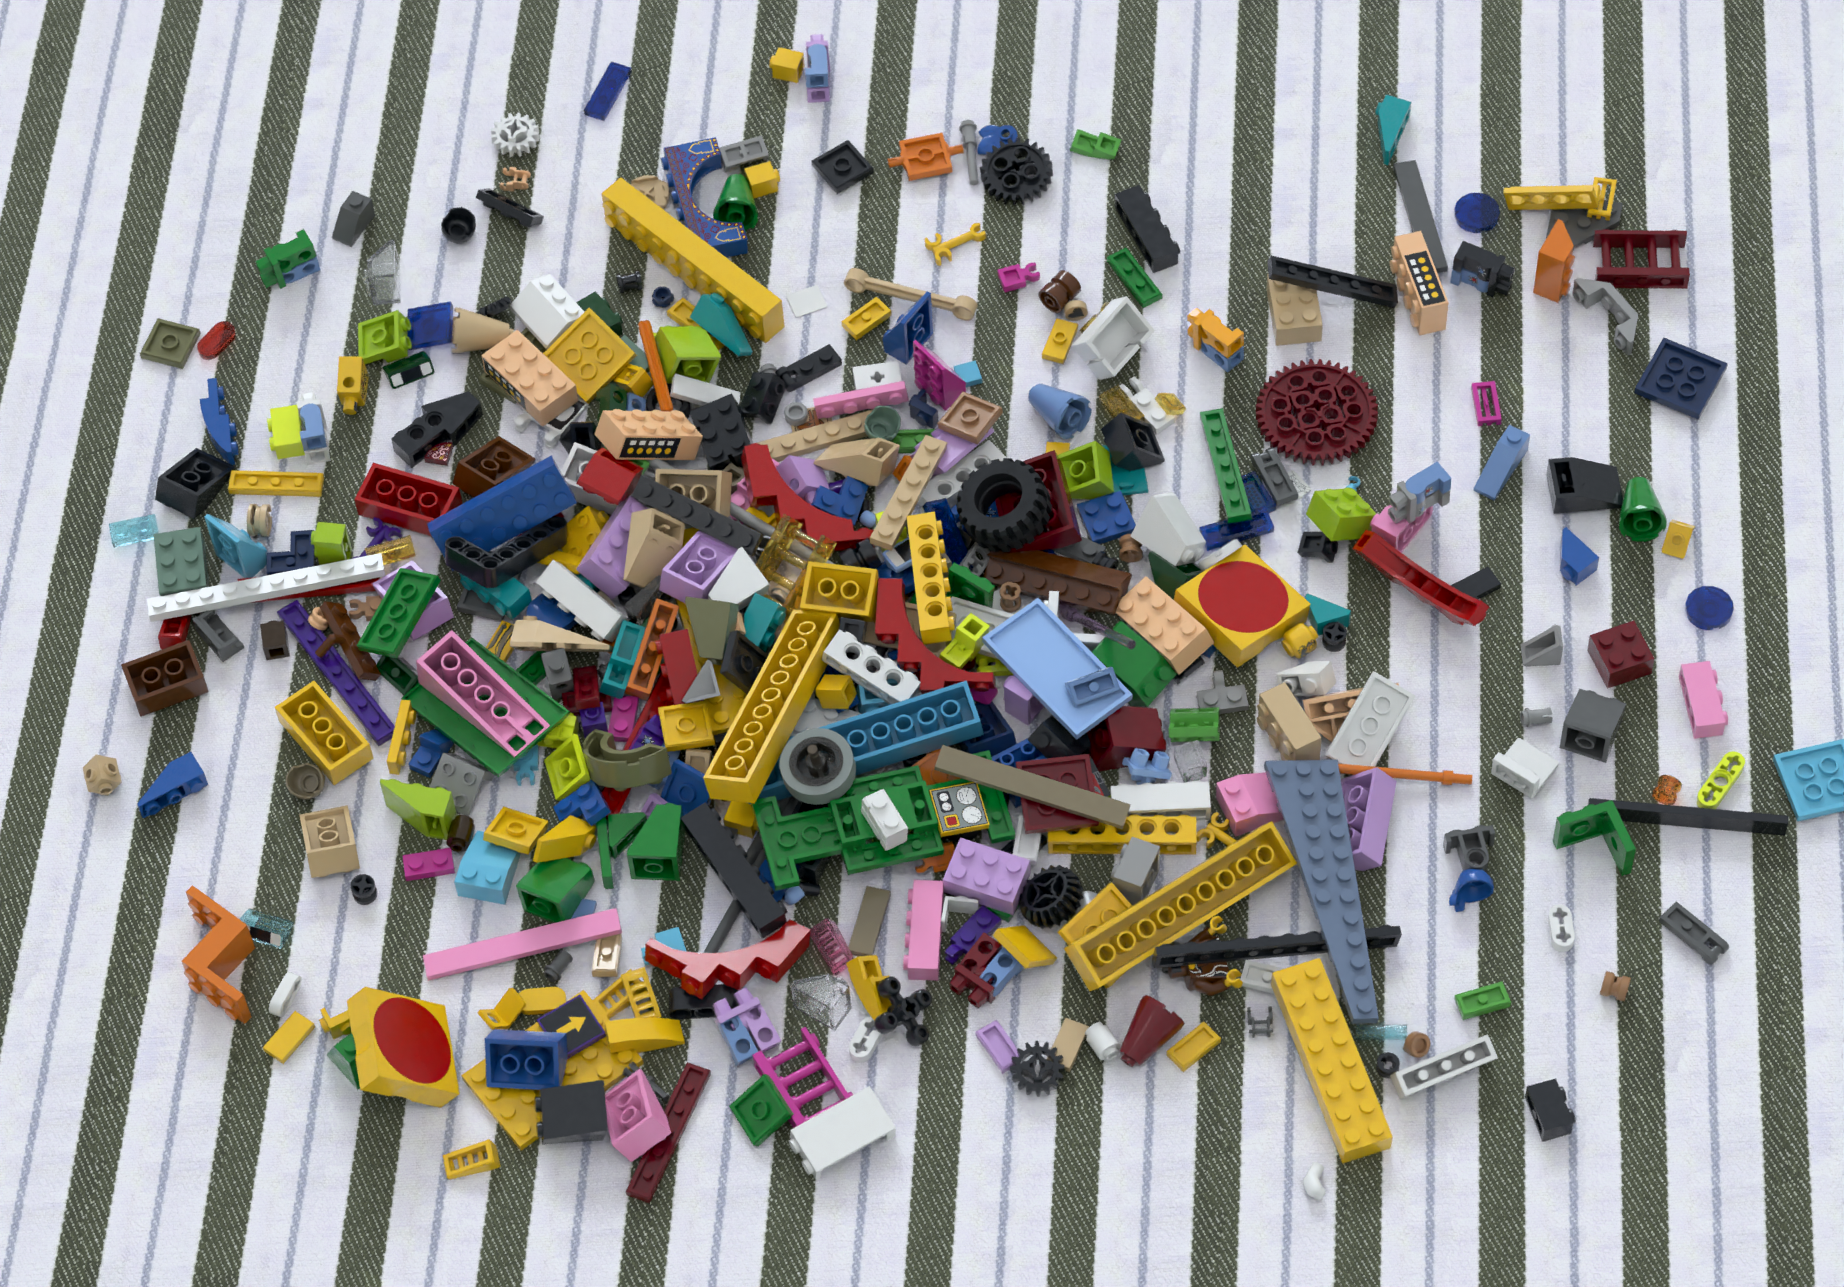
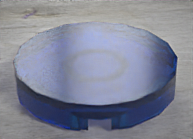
(1476, 212)
(1709, 607)

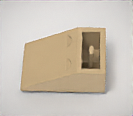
(863, 460)
(651, 545)

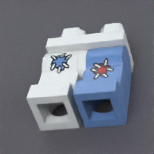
(314, 425)

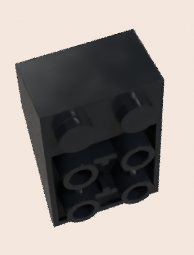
(1582, 485)

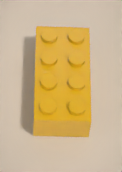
(324, 732)

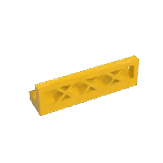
(1552, 197)

